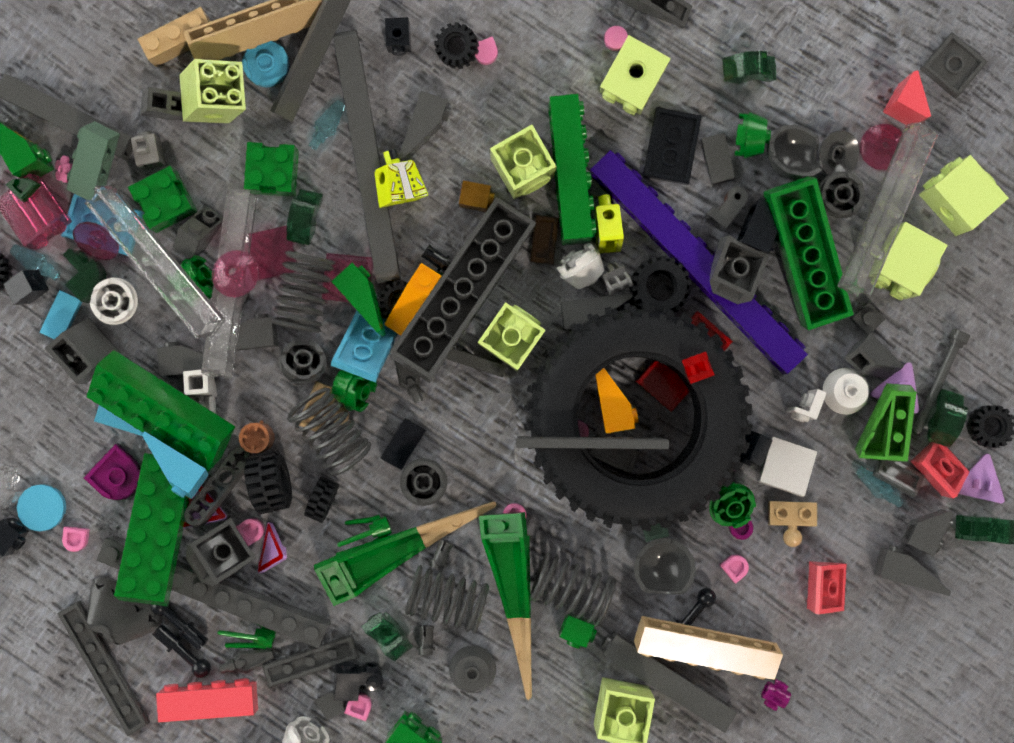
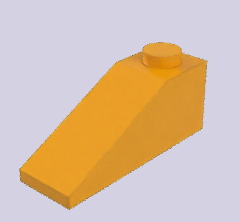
(412, 298)
(615, 407)

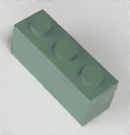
(92, 159)

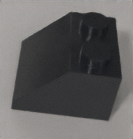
(759, 228)

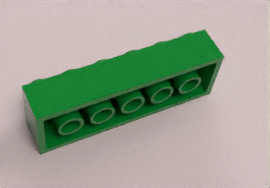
(570, 174)
(808, 252)
(159, 410)
(151, 539)

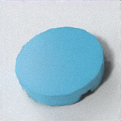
(266, 64)
(41, 507)

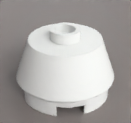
(581, 267)
(114, 301)
(846, 391)
(305, 732)

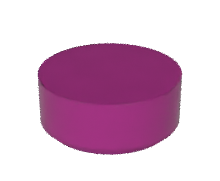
(742, 532)

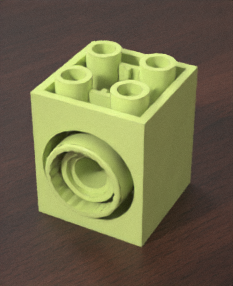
(212, 91)
(630, 91)
(523, 162)
(963, 195)
(910, 262)
(512, 335)
(623, 712)

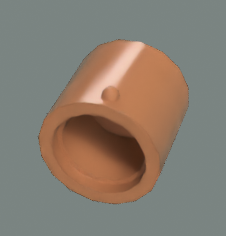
(256, 437)

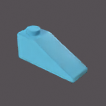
(180, 471)

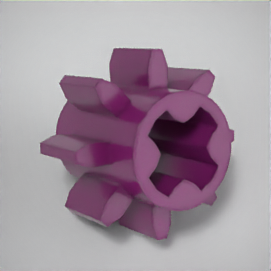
(776, 694)

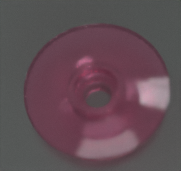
(872, 149)
(95, 241)
(242, 280)

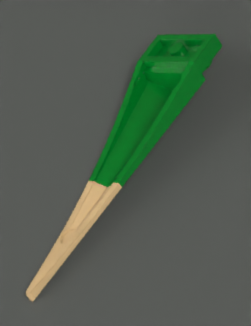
(509, 557)
(365, 564)

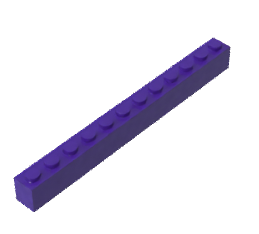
(678, 243)

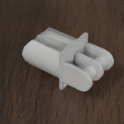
(616, 279)

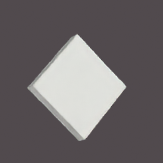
(787, 467)

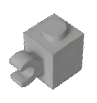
(147, 151)

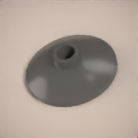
(845, 149)

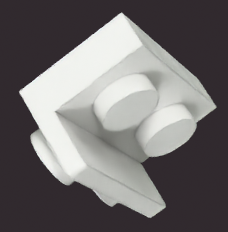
(811, 405)

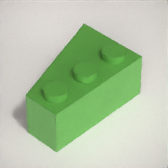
(889, 426)

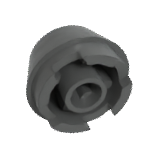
(842, 194)
(302, 362)
(423, 481)
(472, 669)

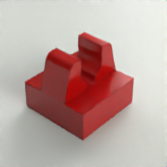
(697, 367)

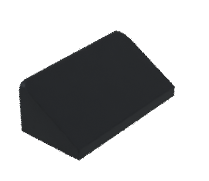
(403, 444)

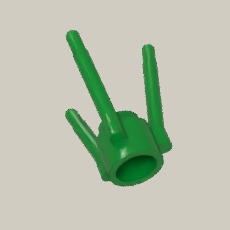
(379, 528)
(263, 638)

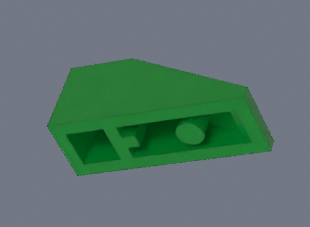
(360, 292)

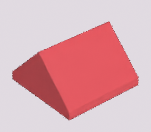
(909, 101)
(941, 469)
(826, 587)

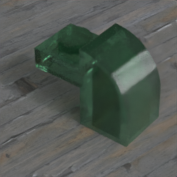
(749, 66)
(302, 216)
(87, 278)
(948, 420)
(984, 529)
(388, 635)

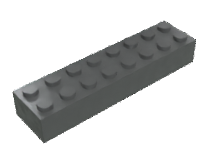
(462, 290)

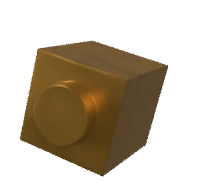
(476, 196)

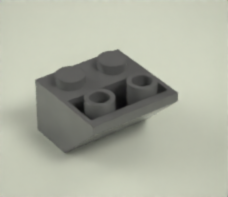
(80, 350)

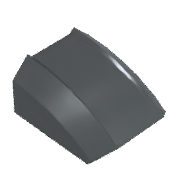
(736, 270)
(219, 554)

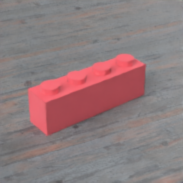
(207, 701)

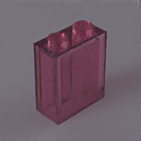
(36, 218)

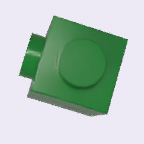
(577, 631)

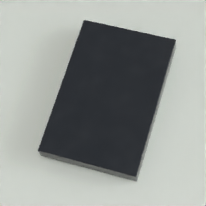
(672, 146)

